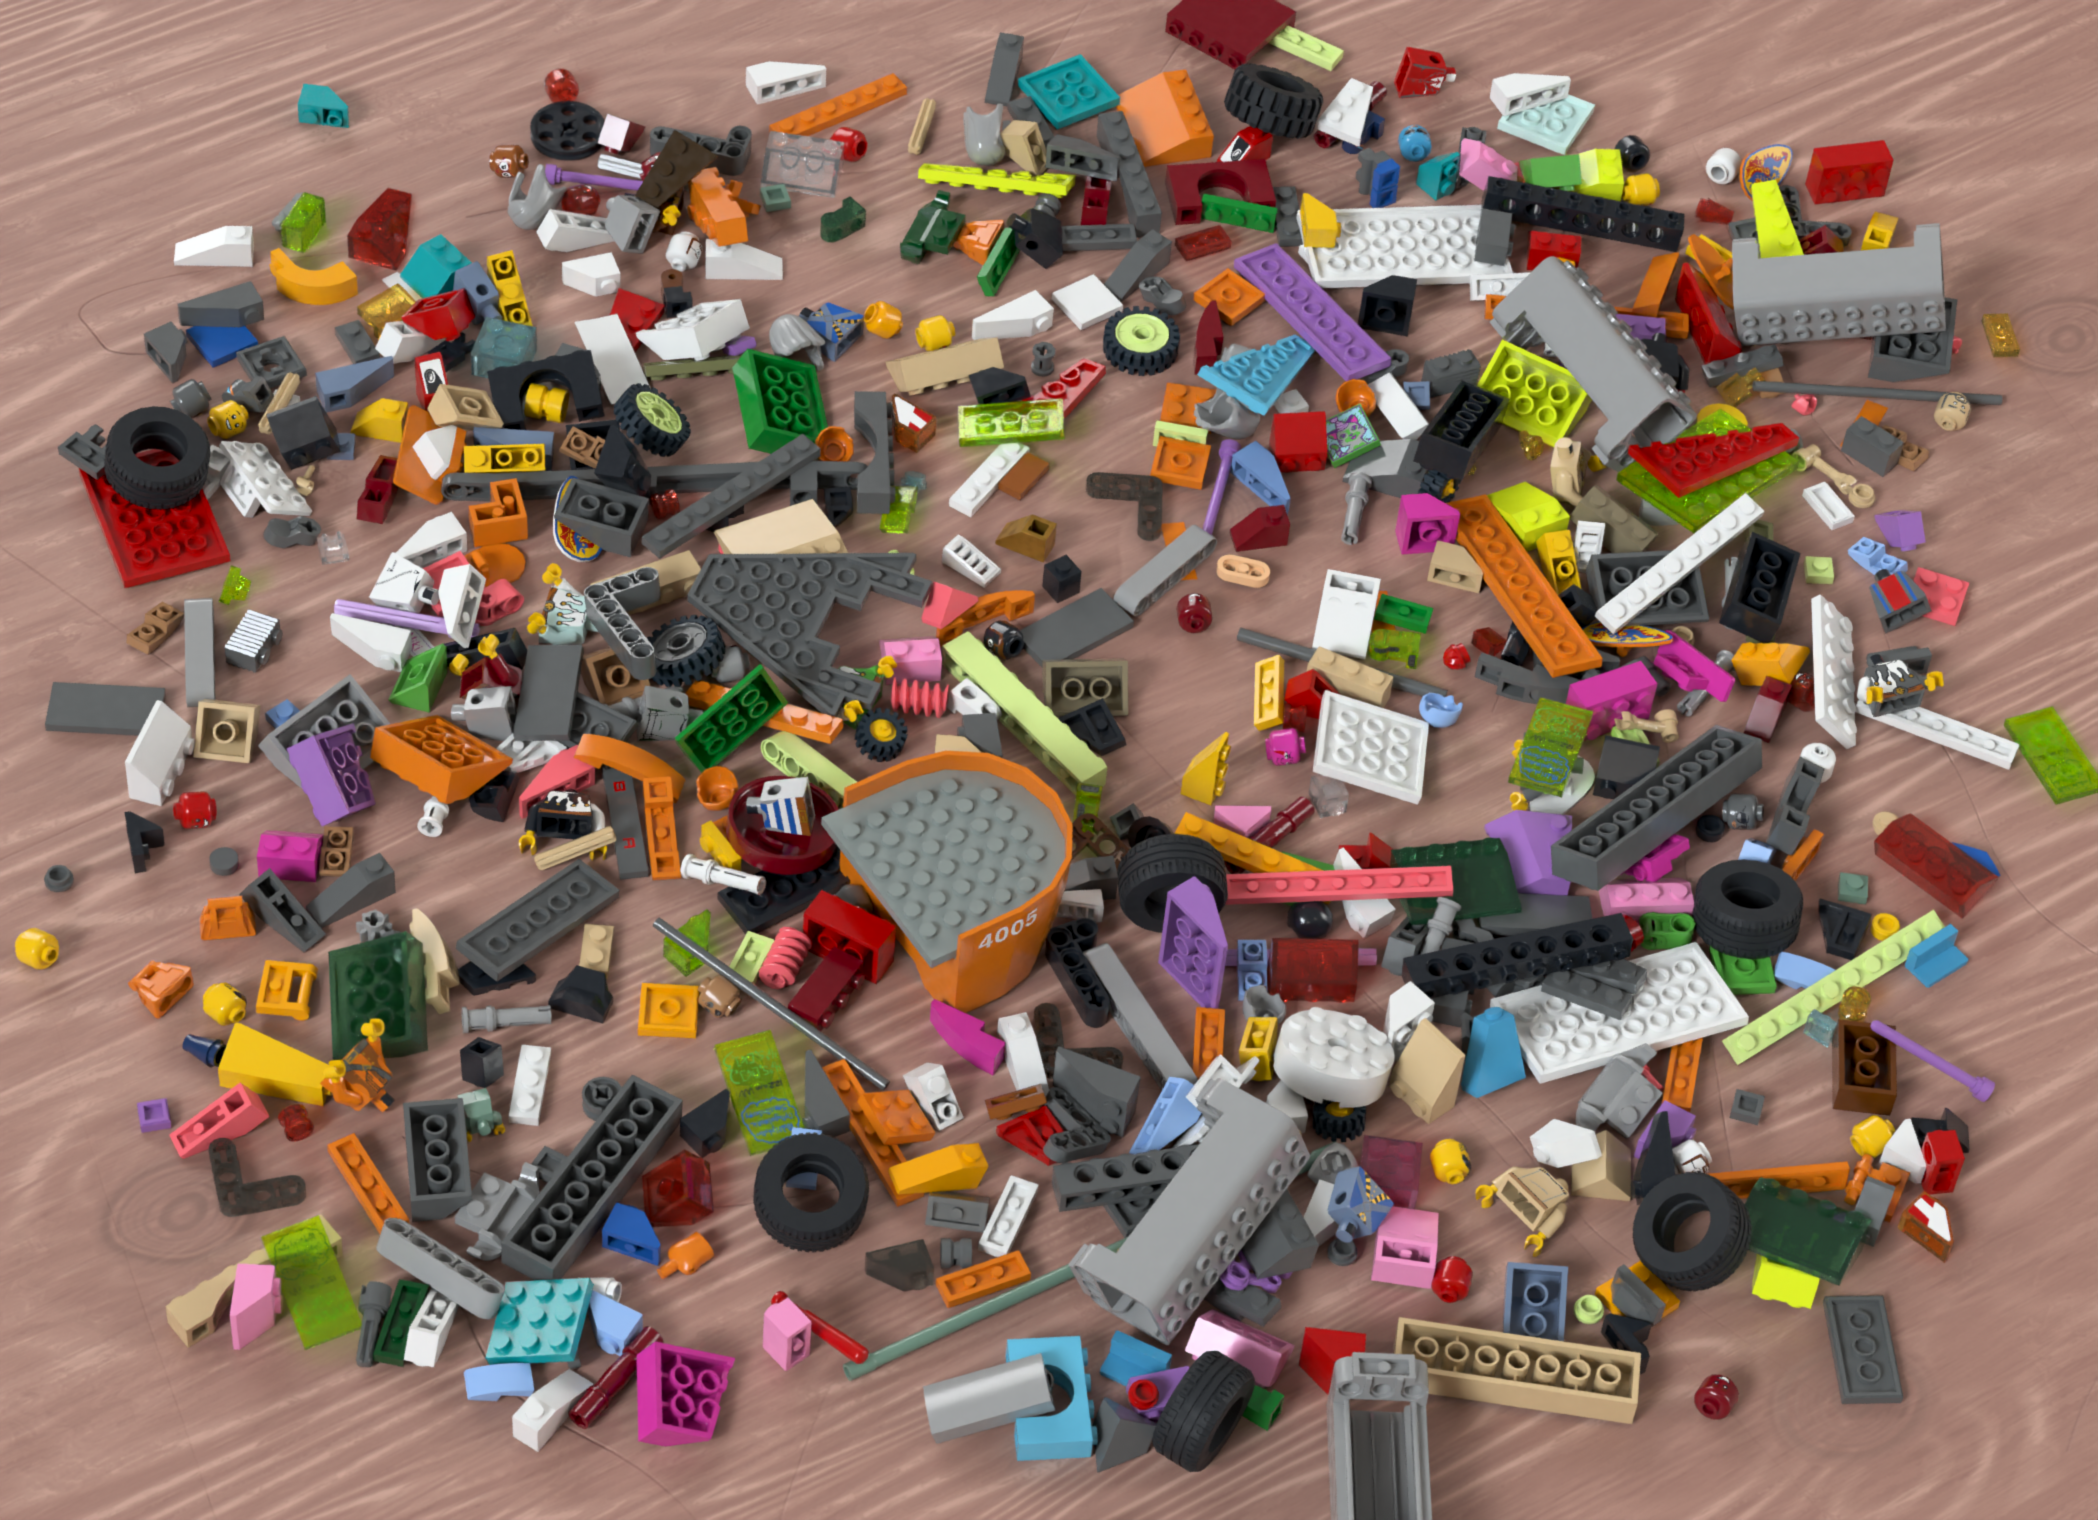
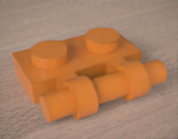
(1886, 1173)

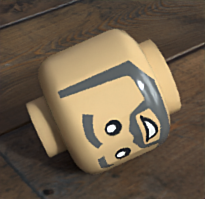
(1953, 410)

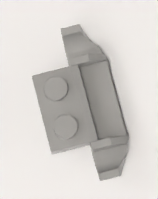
(1619, 1093)
(496, 1209)

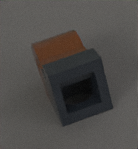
(672, 293)

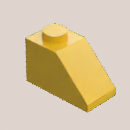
(1318, 223)
(381, 420)
(1260, 1041)

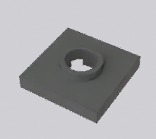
(271, 352)

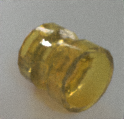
(1854, 1004)

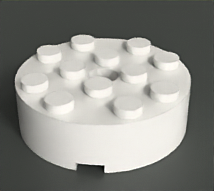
(1333, 1057)

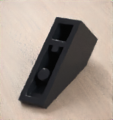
(510, 647)
(1656, 1158)

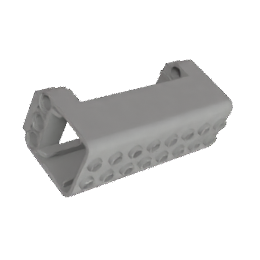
(1839, 292)
(1600, 353)
(1199, 1216)
(1376, 1455)

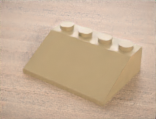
(784, 531)

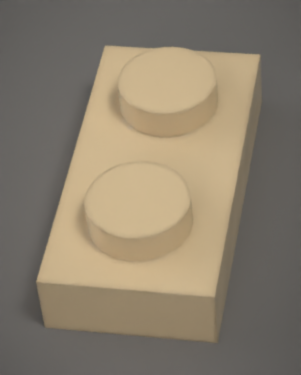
(597, 947)

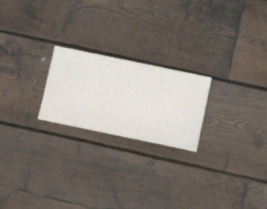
(611, 354)

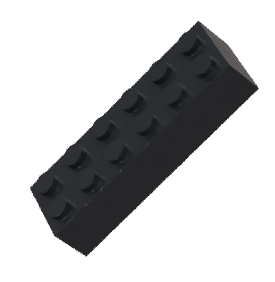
(1461, 430)

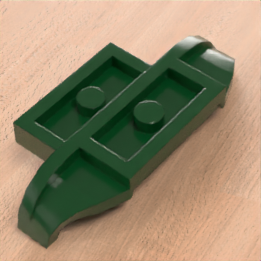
(932, 230)

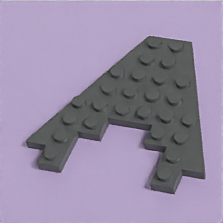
(782, 601)

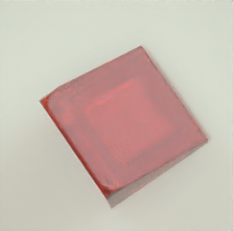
(1488, 641)

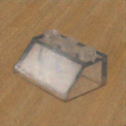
(803, 164)

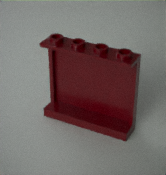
(1229, 28)

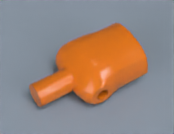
(687, 1256)

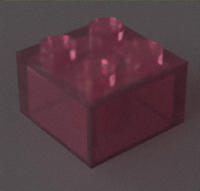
(1393, 1167)

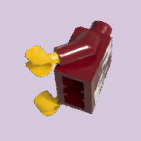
(488, 671)

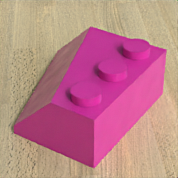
(679, 1393)

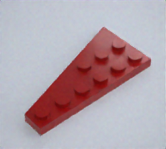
(1708, 458)

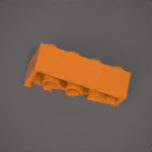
(715, 210)

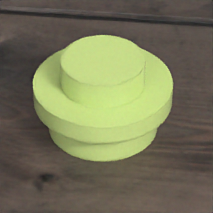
(1588, 1309)

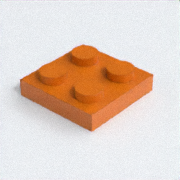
(1233, 296)
(1180, 402)
(1180, 462)
(896, 1117)

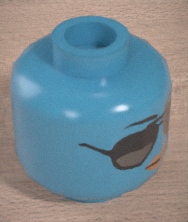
(1414, 143)

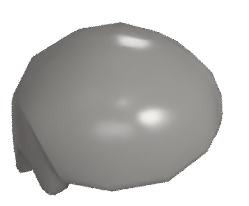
(1260, 1003)

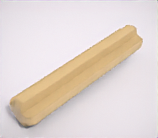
(921, 126)
(280, 399)
(575, 848)

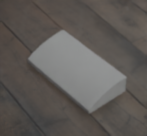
(988, 1398)

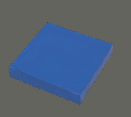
(220, 343)

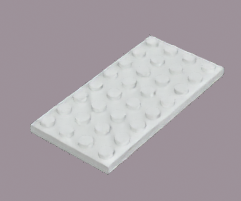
(1408, 242)
(1674, 1005)

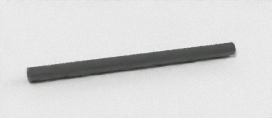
(1305, 654)

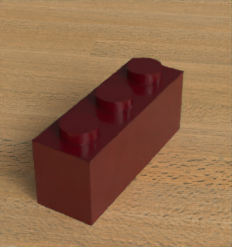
(828, 989)

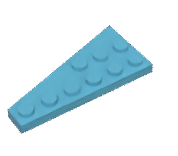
(1260, 375)

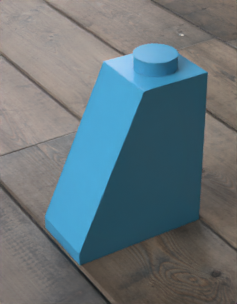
(1492, 1053)

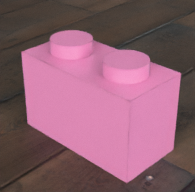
(786, 1334)

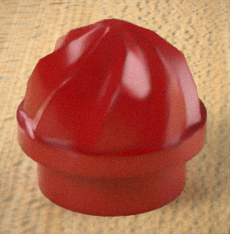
(1456, 657)

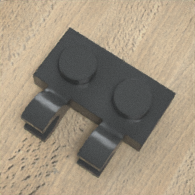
(85, 451)

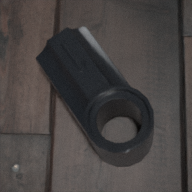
(1516, 647)

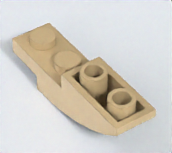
(439, 963)

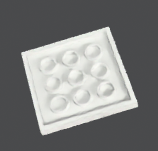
(1371, 747)

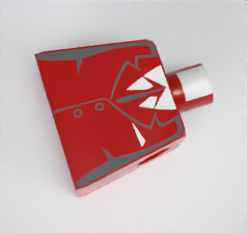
(1422, 73)

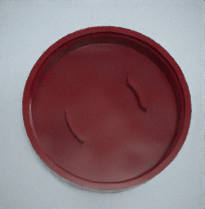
(777, 850)

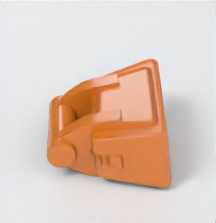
(979, 238)
(227, 919)
(164, 988)

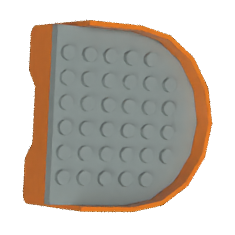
(963, 865)

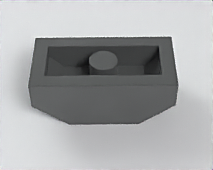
(1635, 1298)

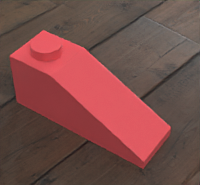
(558, 774)
(227, 1117)

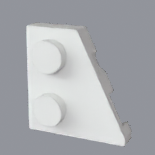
(529, 753)

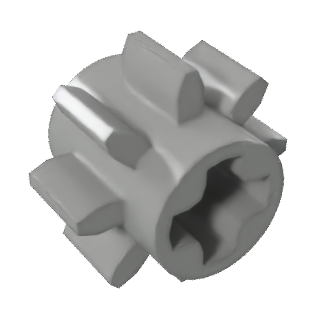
(373, 925)

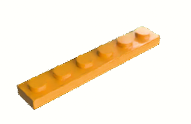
(1242, 850)

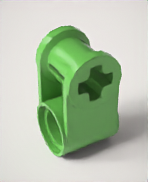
(1667, 931)

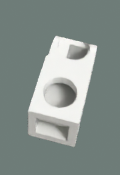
(970, 699)

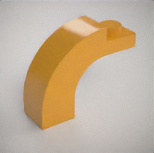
(313, 286)

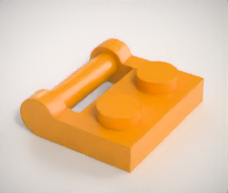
(277, 985)

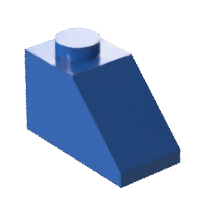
(631, 1234)

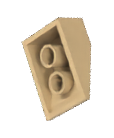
(1428, 1073)

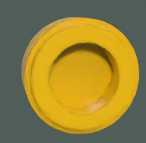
(1884, 926)

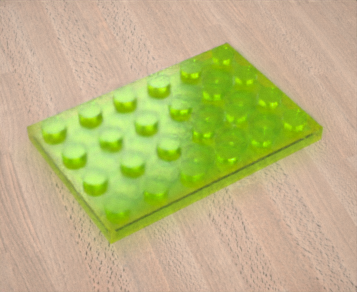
(1706, 503)

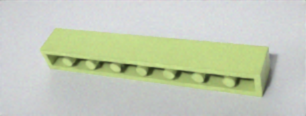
(1024, 714)

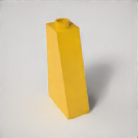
(271, 1068)

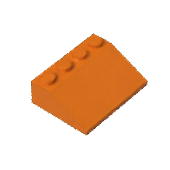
(1167, 119)
(437, 757)

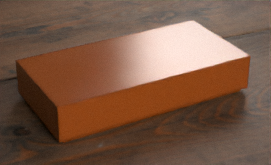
(1023, 476)

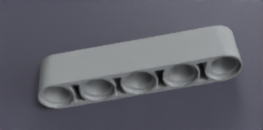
(1165, 570)
(199, 650)
(440, 1268)

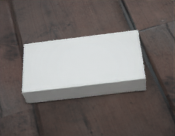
(1828, 506)

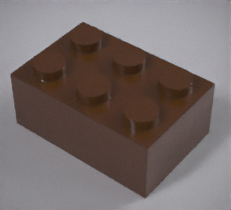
(1863, 1069)

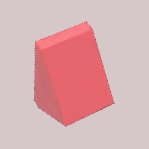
(946, 605)

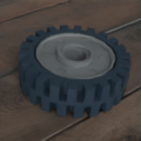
(686, 650)

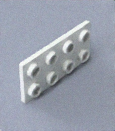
(258, 479)
(1220, 1069)

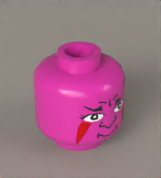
(1285, 747)

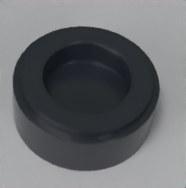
(1710, 828)

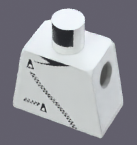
(404, 586)

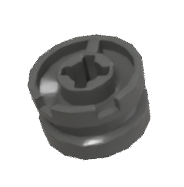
(597, 1095)

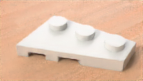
(1347, 112)

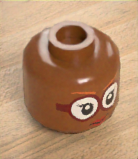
(508, 161)

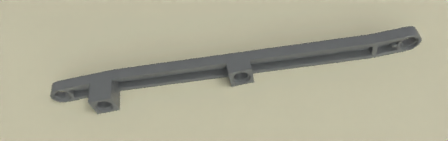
(680, 478)

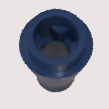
(205, 1049)

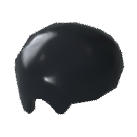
(1310, 919)

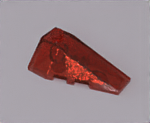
(382, 230)

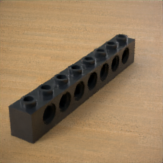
(1584, 214)
(1519, 956)

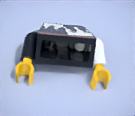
(563, 816)

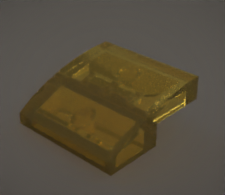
(385, 307)

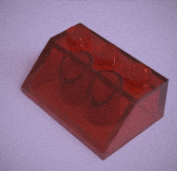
(1313, 969)

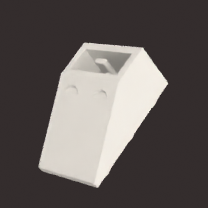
(1346, 613)

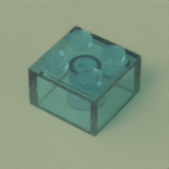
(502, 345)

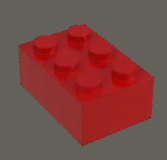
(1849, 172)
(853, 930)

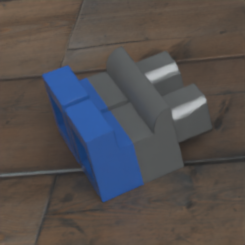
(1378, 177)

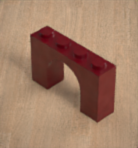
(1187, 181)

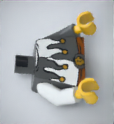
(1894, 686)

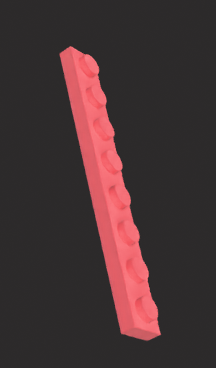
(1339, 885)

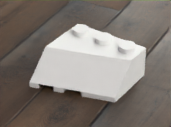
(697, 330)

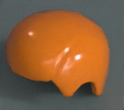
(1354, 393)
(835, 445)
(716, 788)

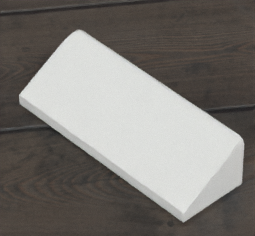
(1398, 407)

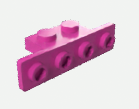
(1693, 669)

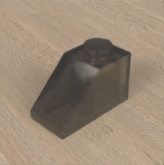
(901, 1266)

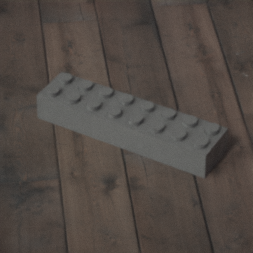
(592, 1181)

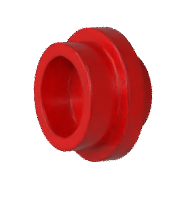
(1143, 1394)

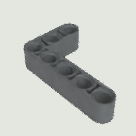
(608, 608)

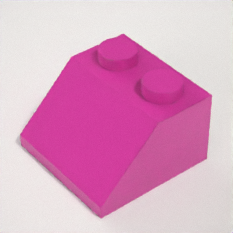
(1423, 522)
(290, 855)

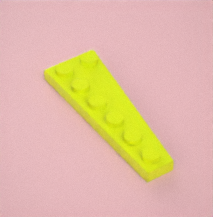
(959, 176)
(1773, 222)

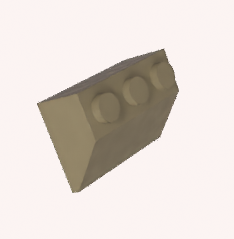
(1623, 529)
(1079, 682)

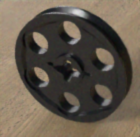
(566, 130)

